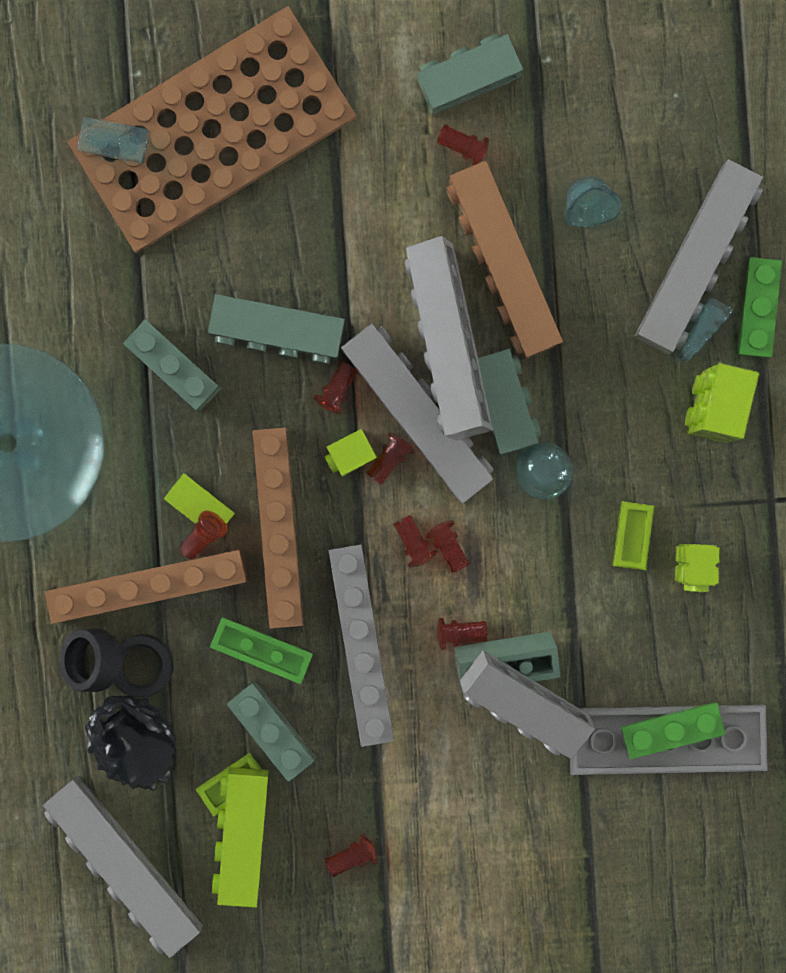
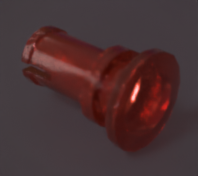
(466, 145)
(336, 389)
(390, 457)
(206, 531)
(414, 542)
(448, 545)
(460, 632)
(351, 857)

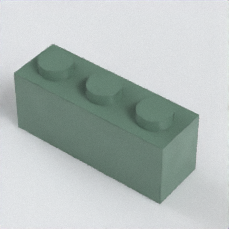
(469, 73)
(172, 366)
(508, 403)
(529, 654)
(271, 731)

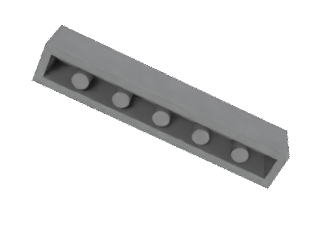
(699, 256)
(448, 339)
(416, 412)
(361, 645)
(123, 867)

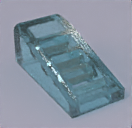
(708, 322)

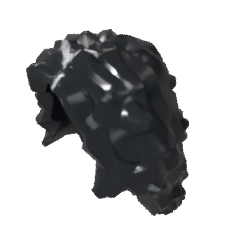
(132, 742)

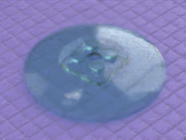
(56, 440)

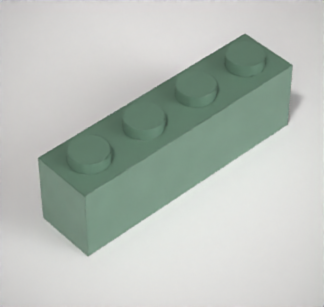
(276, 327)

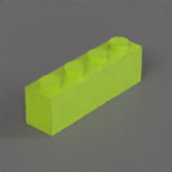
(242, 837)

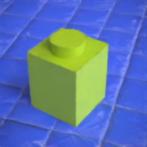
(350, 453)

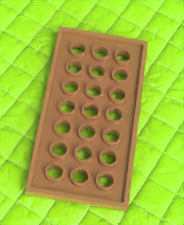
(234, 135)

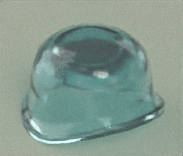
(591, 202)
(544, 471)

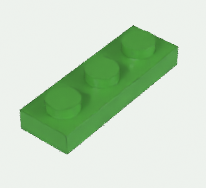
(759, 307)
(261, 650)
(672, 730)

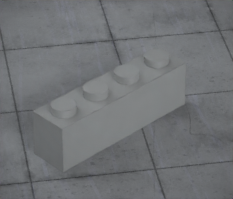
(526, 705)

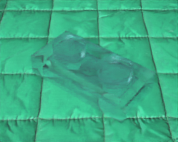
(113, 140)

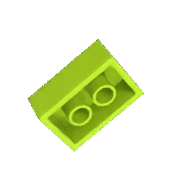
(721, 403)

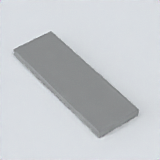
(737, 751)

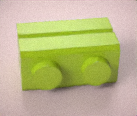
(697, 566)

